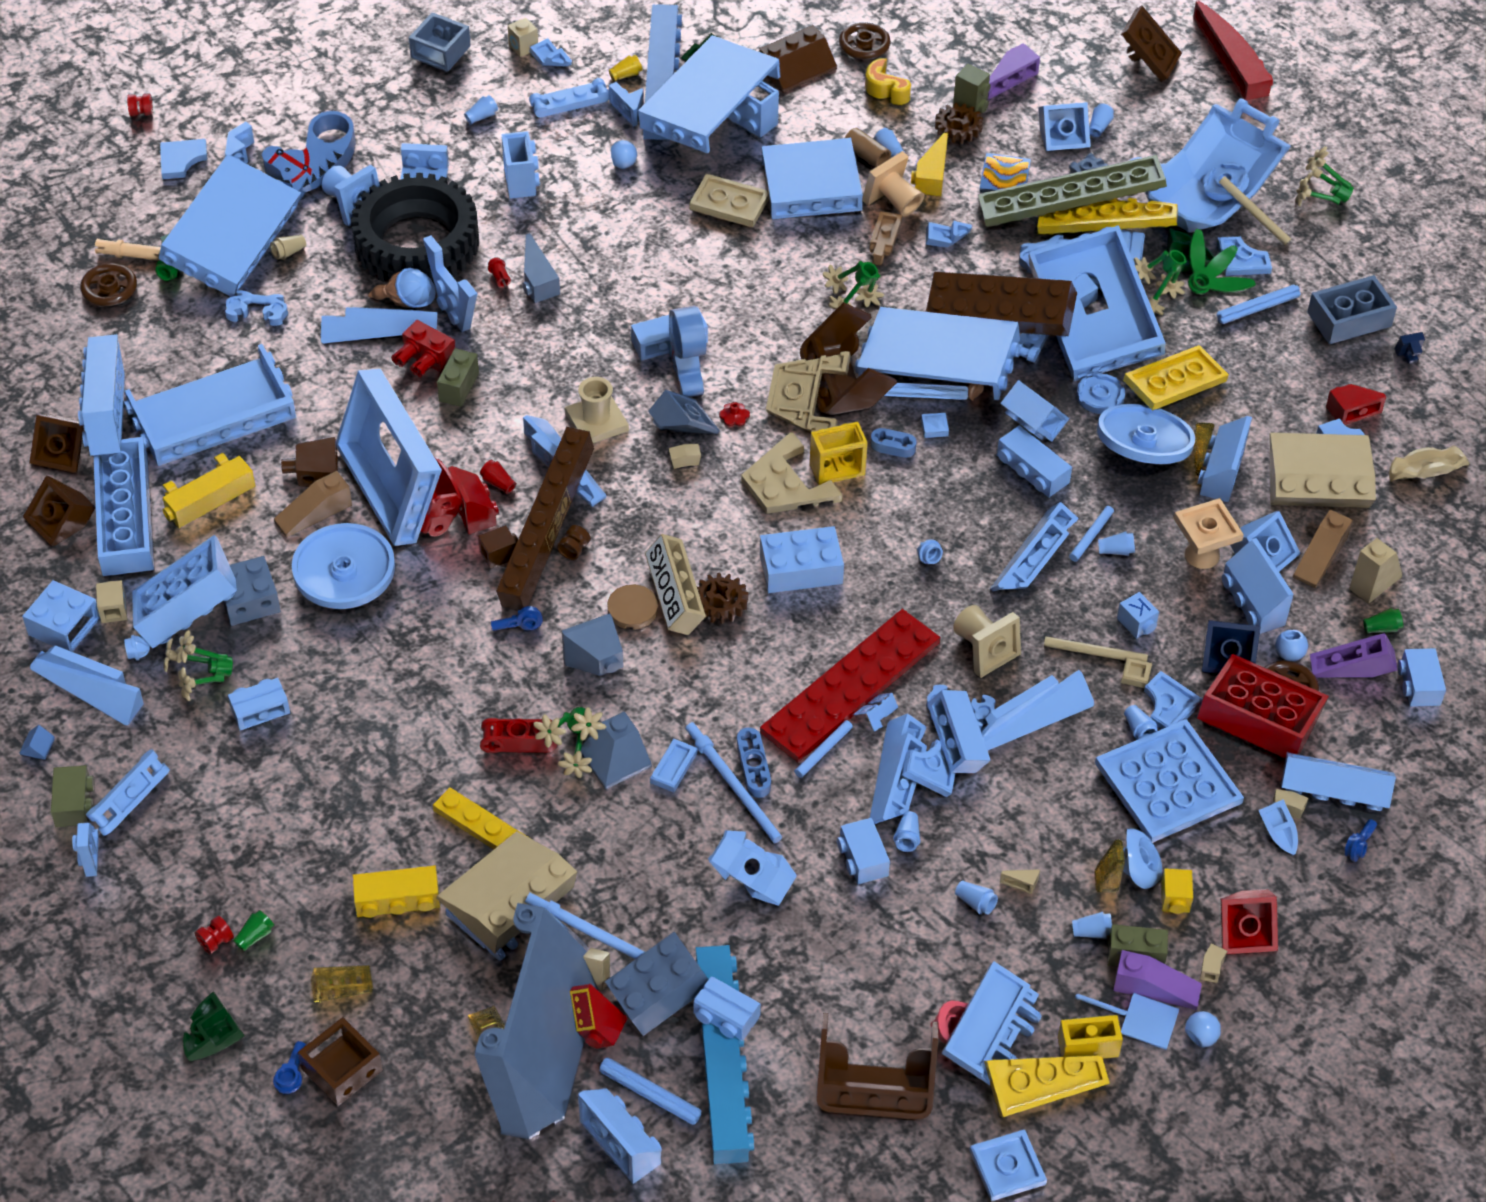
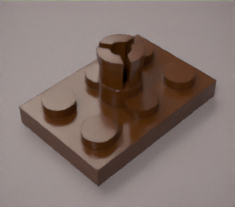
(1150, 44)

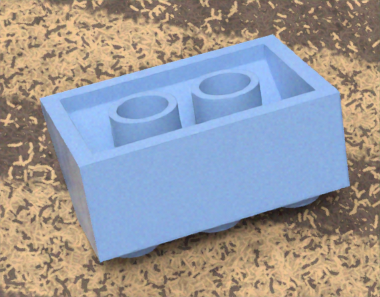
(1224, 459)
(1258, 587)
(619, 1133)

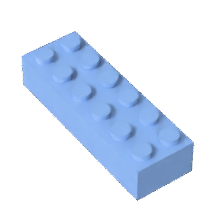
(102, 395)
(123, 510)

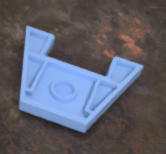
(454, 297)

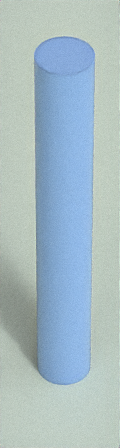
(1091, 533)
(823, 749)

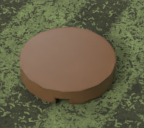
(632, 606)

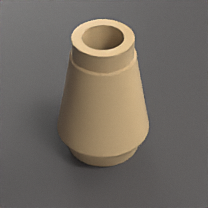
(286, 246)

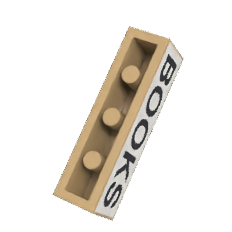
(675, 584)

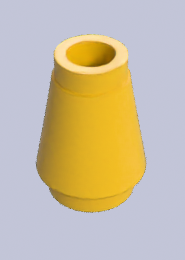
(626, 68)

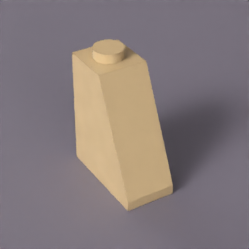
(1375, 571)

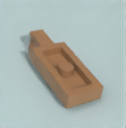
(884, 236)

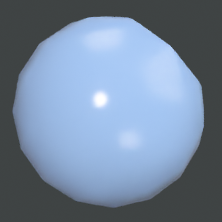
(623, 154)
(1291, 645)
(1203, 1028)

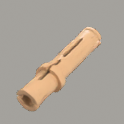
(122, 249)

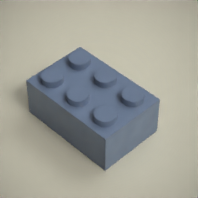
(1351, 309)
(658, 983)

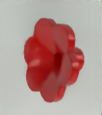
(734, 414)

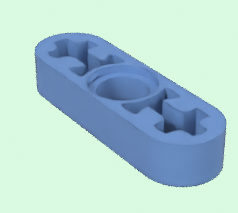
(748, 771)

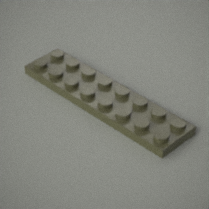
(1072, 190)

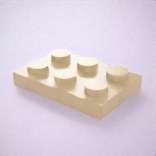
(729, 200)

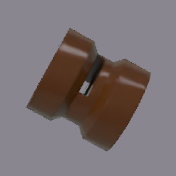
(572, 544)

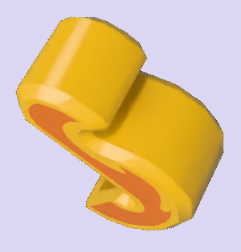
(884, 86)

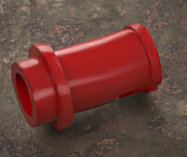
(497, 268)

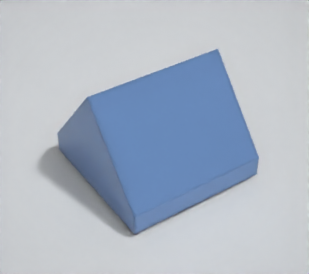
(37, 743)

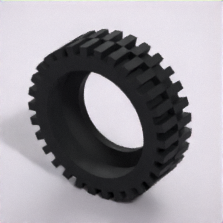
(411, 199)

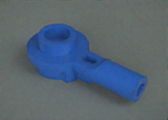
(527, 618)
(1356, 844)
(288, 1078)

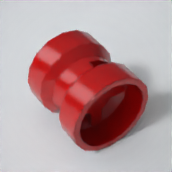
(143, 102)
(214, 934)

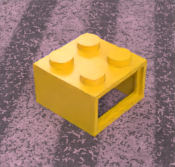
(834, 448)

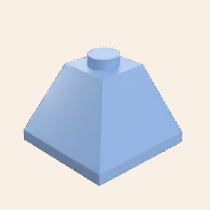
(1274, 538)

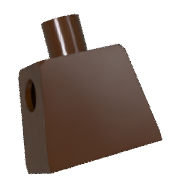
(312, 461)

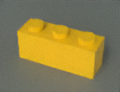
(396, 891)

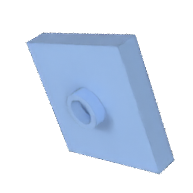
(1008, 1165)

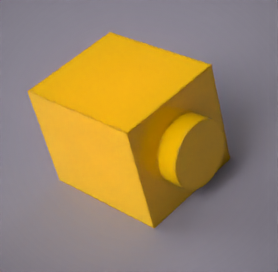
(1177, 890)

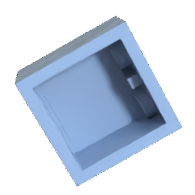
(756, 115)
(520, 164)
(1034, 412)
(57, 613)

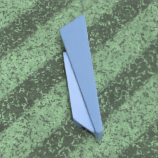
(371, 323)
(544, 445)
(1036, 549)
(91, 682)
(1037, 708)
(892, 789)

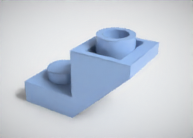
(238, 140)

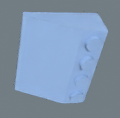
(182, 593)

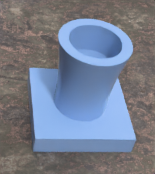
(348, 187)

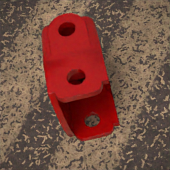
(443, 505)

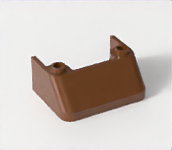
(841, 392)
(876, 1089)

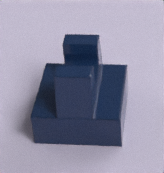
(1410, 346)

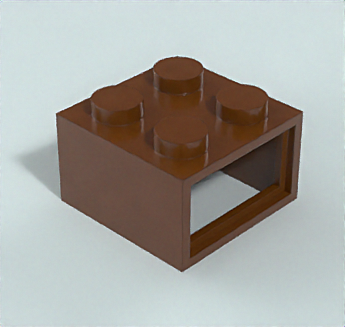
(342, 1065)

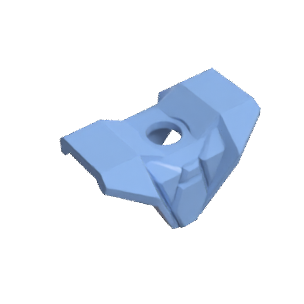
(774, 872)

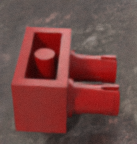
(425, 345)

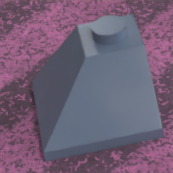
(681, 414)
(593, 646)
(616, 752)

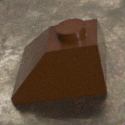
(56, 442)
(58, 511)

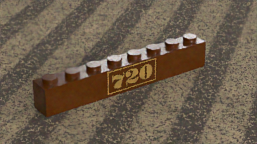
(545, 519)

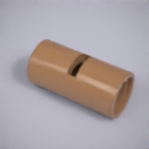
(868, 148)

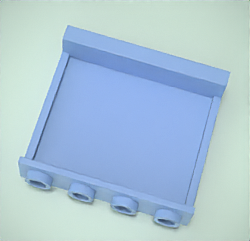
(812, 178)

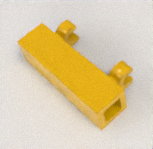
(208, 491)

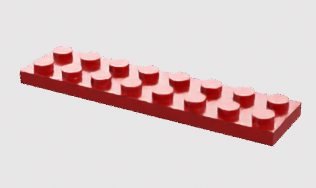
(849, 685)

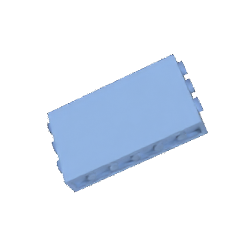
(705, 92)
(229, 226)
(941, 347)
(212, 409)

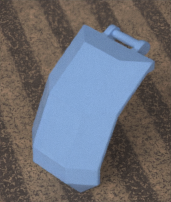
(1219, 140)

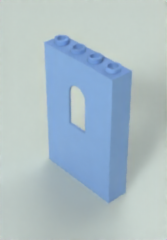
(1109, 337)
(395, 492)

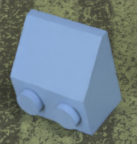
(1064, 126)

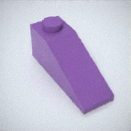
(1014, 68)
(1356, 659)
(1155, 981)

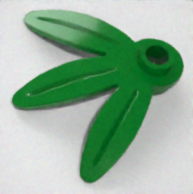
(1207, 275)

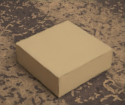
(1136, 673)

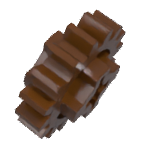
(959, 123)
(722, 596)

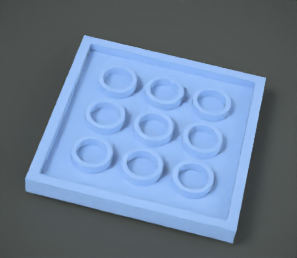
(1169, 780)

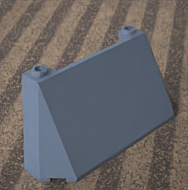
(537, 1054)

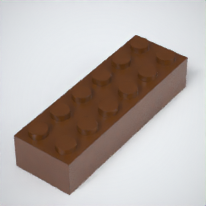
(1034, 303)

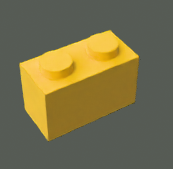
(1090, 1037)

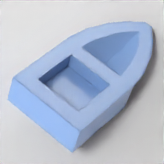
(1280, 826)

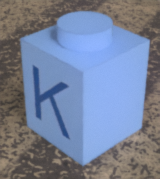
(1138, 615)

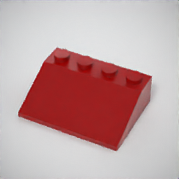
(1262, 707)

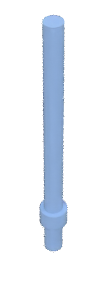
(705, 747)
(585, 927)

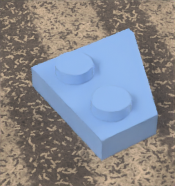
(87, 848)

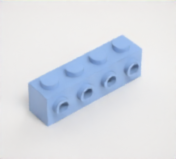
(1338, 780)

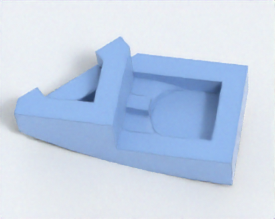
(548, 54)
(946, 236)

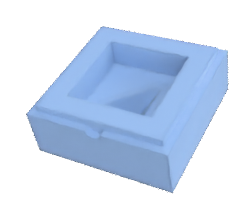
(934, 425)

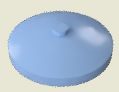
(1145, 434)
(343, 566)

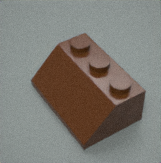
(801, 58)

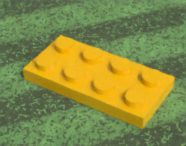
(1175, 377)

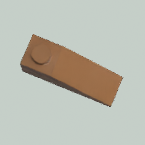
(315, 504)
(1323, 548)

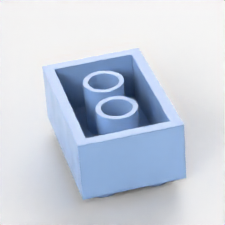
(801, 559)

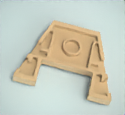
(796, 390)
(778, 486)

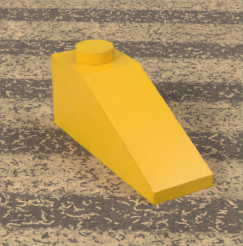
(930, 168)

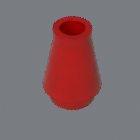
(496, 475)

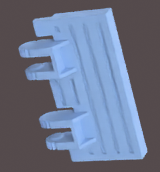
(992, 1021)

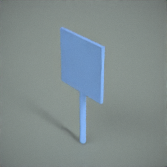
(1144, 1020)

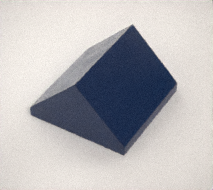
(1225, 639)

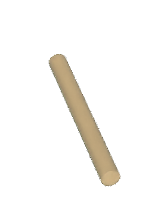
(1254, 210)
(1093, 649)

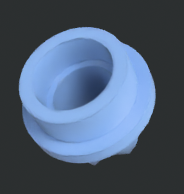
(930, 552)
(136, 647)

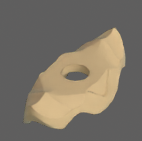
(1427, 463)

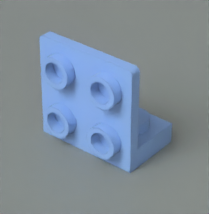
(425, 160)

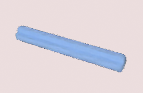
(1258, 304)
(934, 391)
(650, 1091)

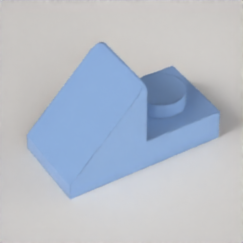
(626, 103)

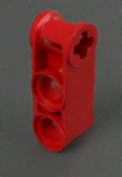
(507, 739)

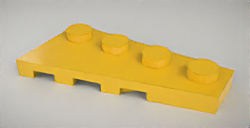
(1038, 1081)

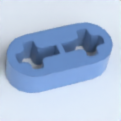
(893, 442)

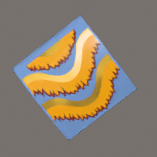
(1003, 172)

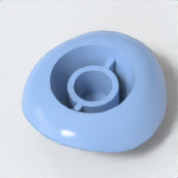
(1141, 859)

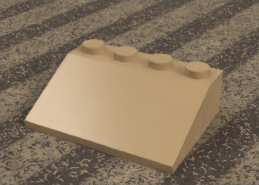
(1321, 470)
(491, 889)

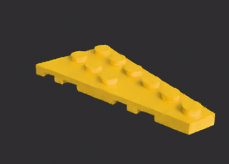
(1109, 214)

